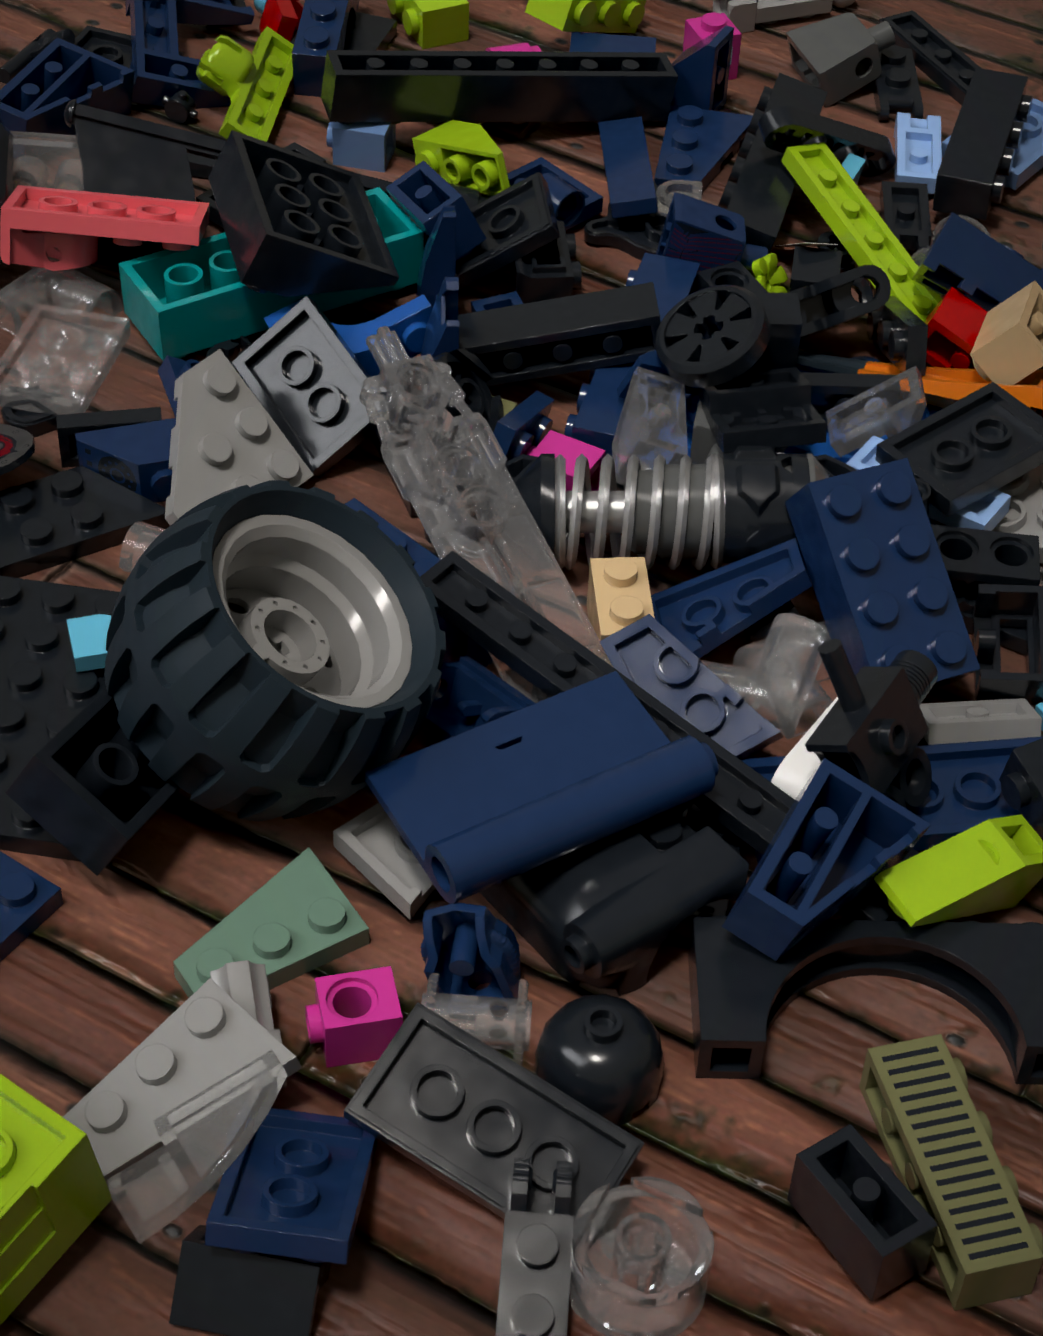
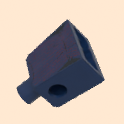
(706, 235)

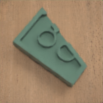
(287, 924)

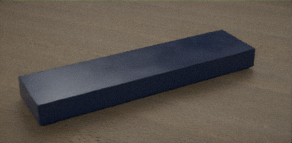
(627, 168)

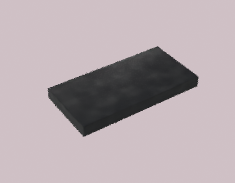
(475, 1110)

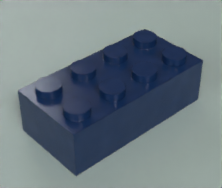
(880, 570)

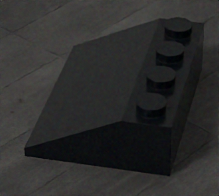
(297, 221)

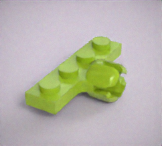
(251, 81)

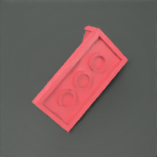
(44, 219)

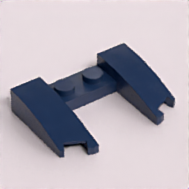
(156, 53)
(440, 285)

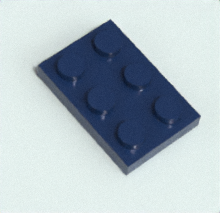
(294, 1189)

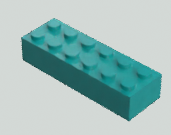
(197, 298)

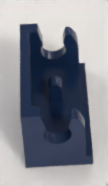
(470, 698)

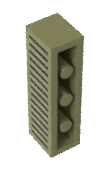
(951, 1168)

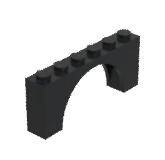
(980, 965)

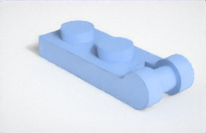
(917, 149)

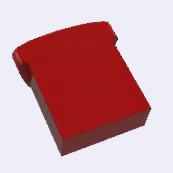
(282, 17)

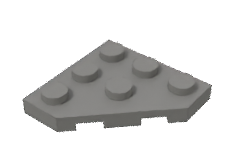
(223, 438)

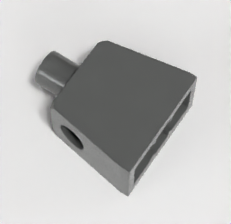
(839, 54)

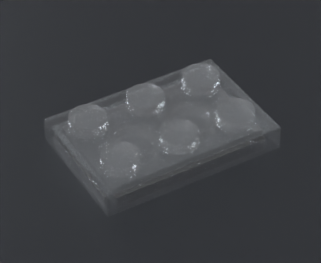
(60, 359)

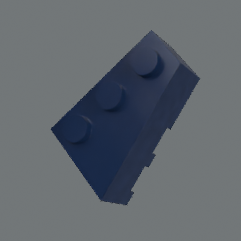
(53, 78)
(974, 265)
(821, 859)

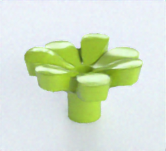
(768, 273)

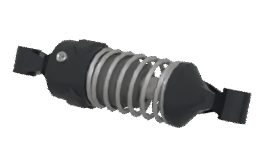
(675, 510)

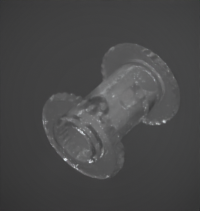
(493, 1020)

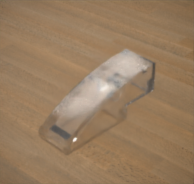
(199, 1146)

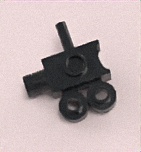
(878, 723)

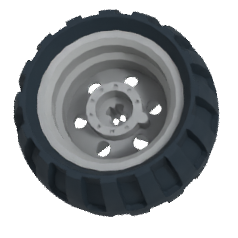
(273, 651)

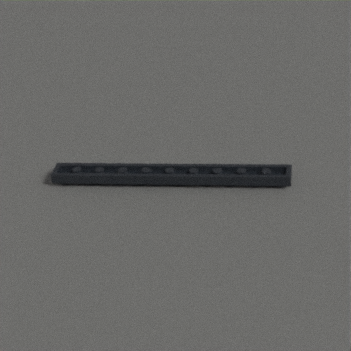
(557, 662)

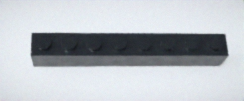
(496, 86)

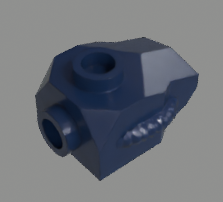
(470, 950)

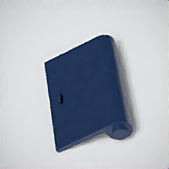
(537, 785)

